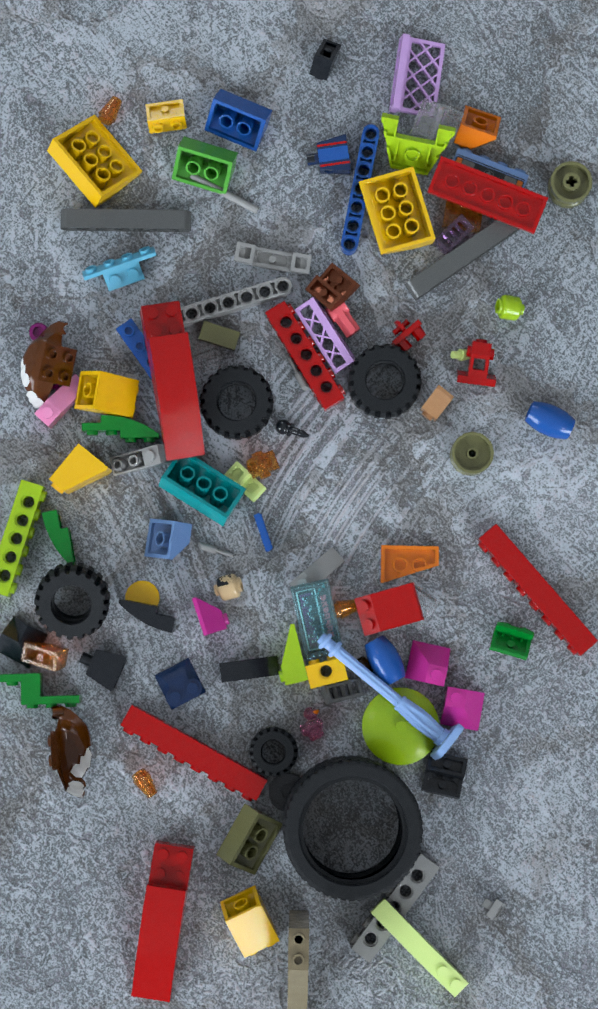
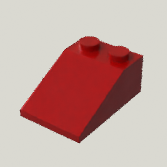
(389, 609)

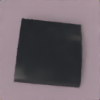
(444, 776)

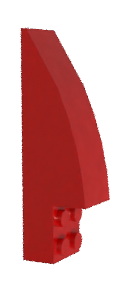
(173, 380)
(162, 921)

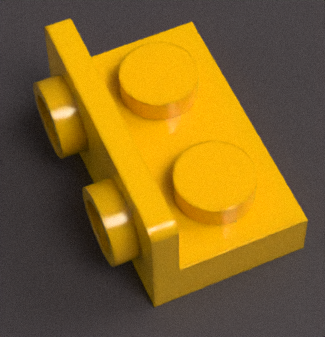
(166, 116)

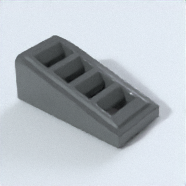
(326, 693)

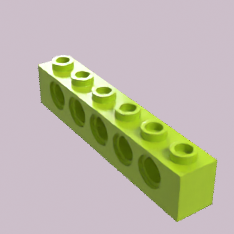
(13, 527)

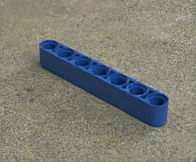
(356, 198)

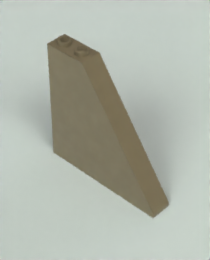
(298, 959)

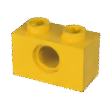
(315, 677)

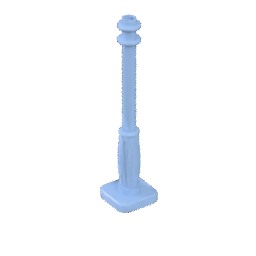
(410, 711)

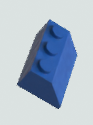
(237, 119)

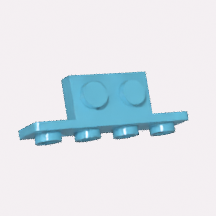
(122, 270)

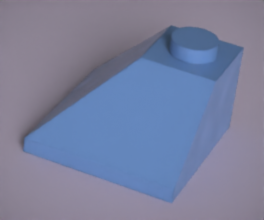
(167, 538)

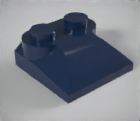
(180, 683)

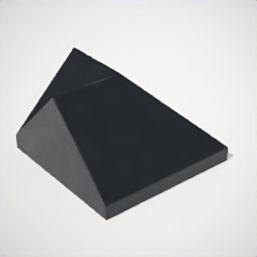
(15, 635)

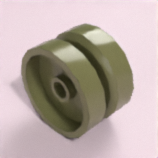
(560, 190)
(482, 450)

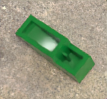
(59, 536)

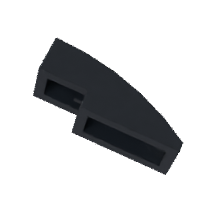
(149, 615)
(249, 669)

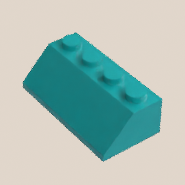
(202, 488)

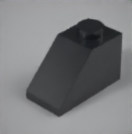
(324, 59)

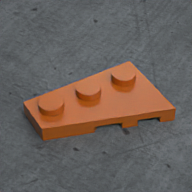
(405, 560)

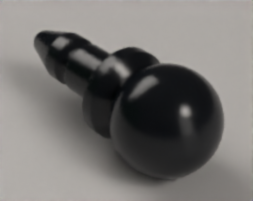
(284, 427)

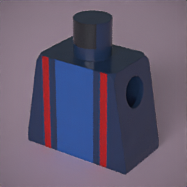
(331, 156)

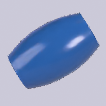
(550, 420)
(385, 660)

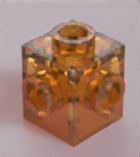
(262, 464)

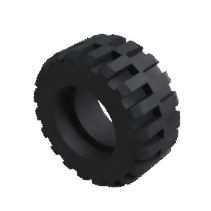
(236, 376)
(384, 407)
(67, 624)

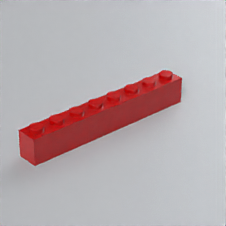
(537, 590)
(190, 750)

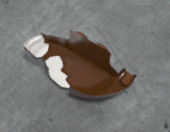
(47, 364)
(70, 750)

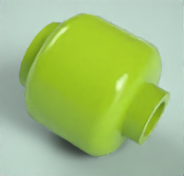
(509, 307)

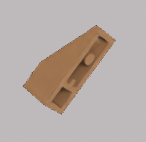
(436, 403)

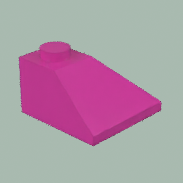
(210, 617)
(428, 663)
(462, 707)

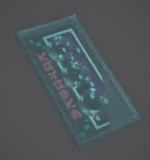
(315, 615)

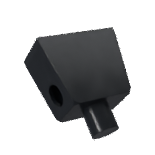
(104, 667)

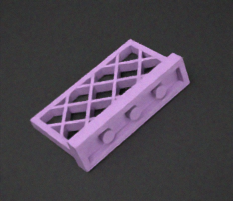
(402, 69)

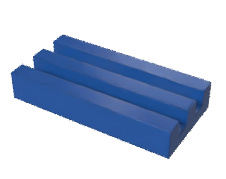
(263, 532)

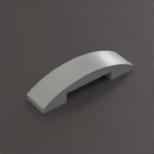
(272, 259)

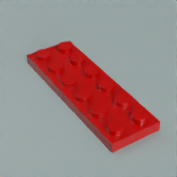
(487, 195)

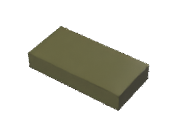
(219, 335)

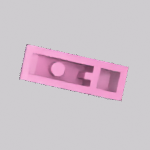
(58, 404)

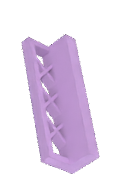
(331, 330)

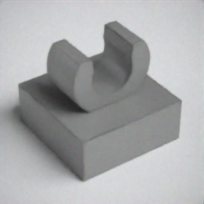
(495, 908)

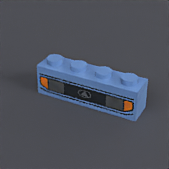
(492, 168)

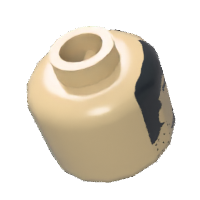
(228, 587)

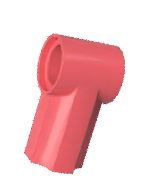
(344, 320)

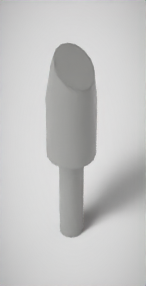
(298, 375)
(213, 549)

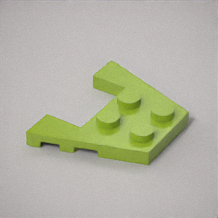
(412, 151)

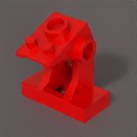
(482, 350)

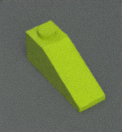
(292, 664)

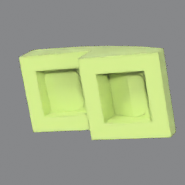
(240, 475)

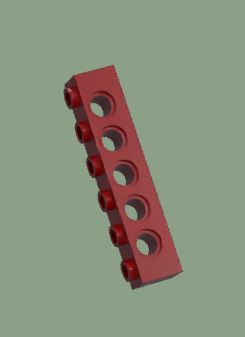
(326, 399)

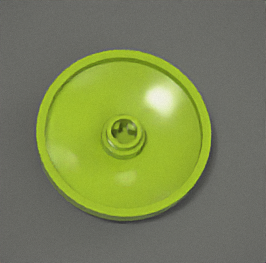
(391, 735)

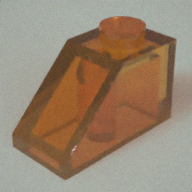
(45, 655)

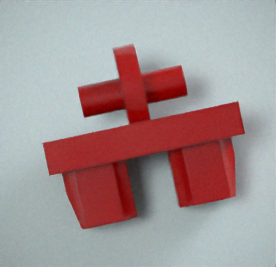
(414, 330)

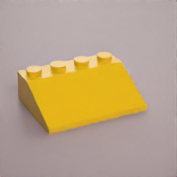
(94, 160)
(397, 211)

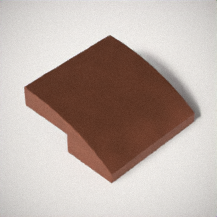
(332, 287)

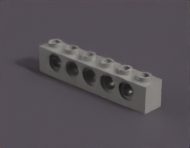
(370, 949)

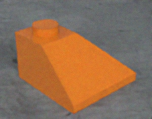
(476, 128)

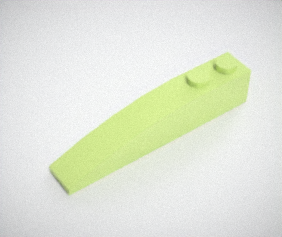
(419, 947)

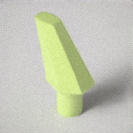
(459, 355)

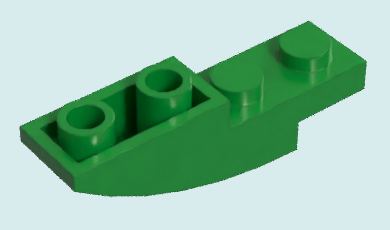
(128, 428)

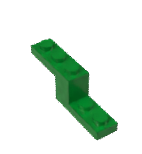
(33, 691)

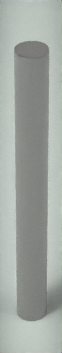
(230, 196)

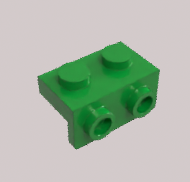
(511, 640)

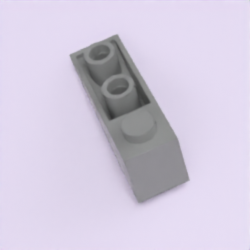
(139, 460)

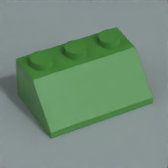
(205, 160)

